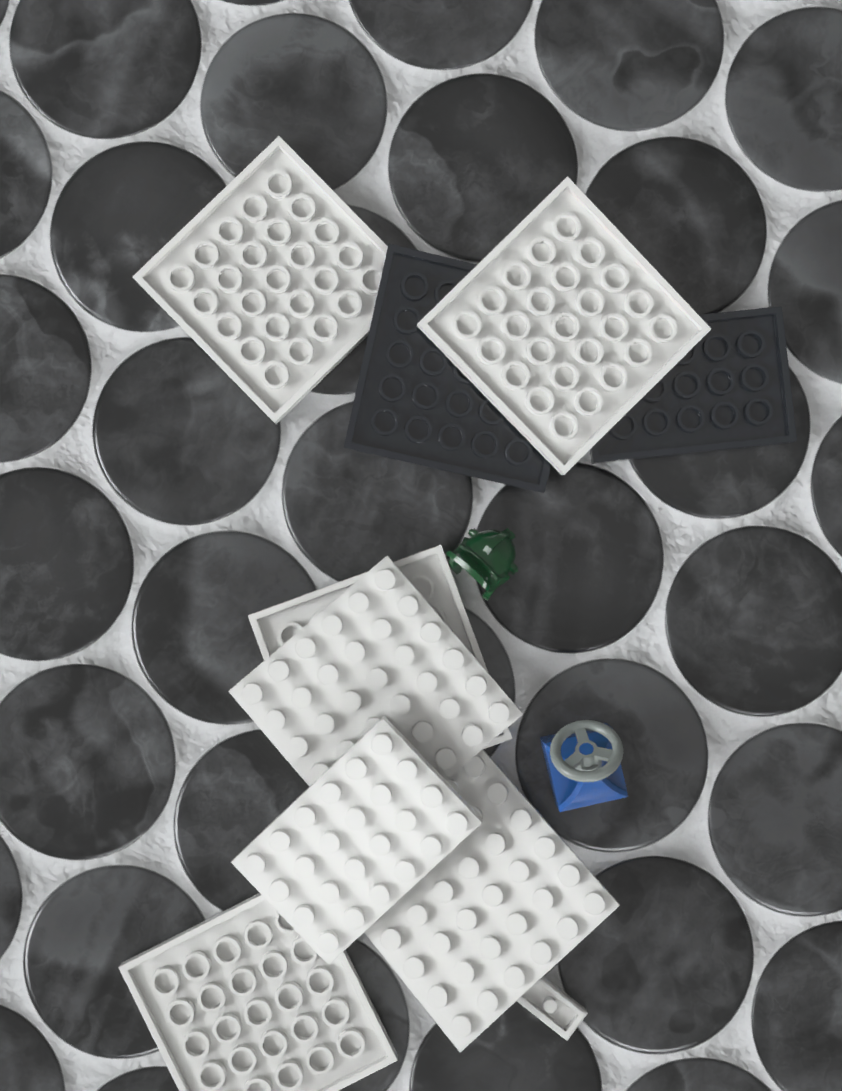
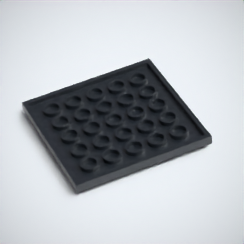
(416, 401)

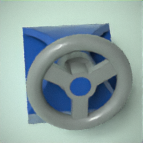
(584, 764)

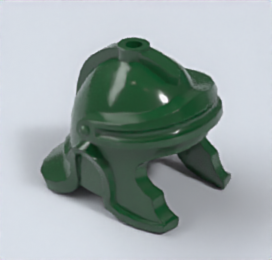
(486, 557)

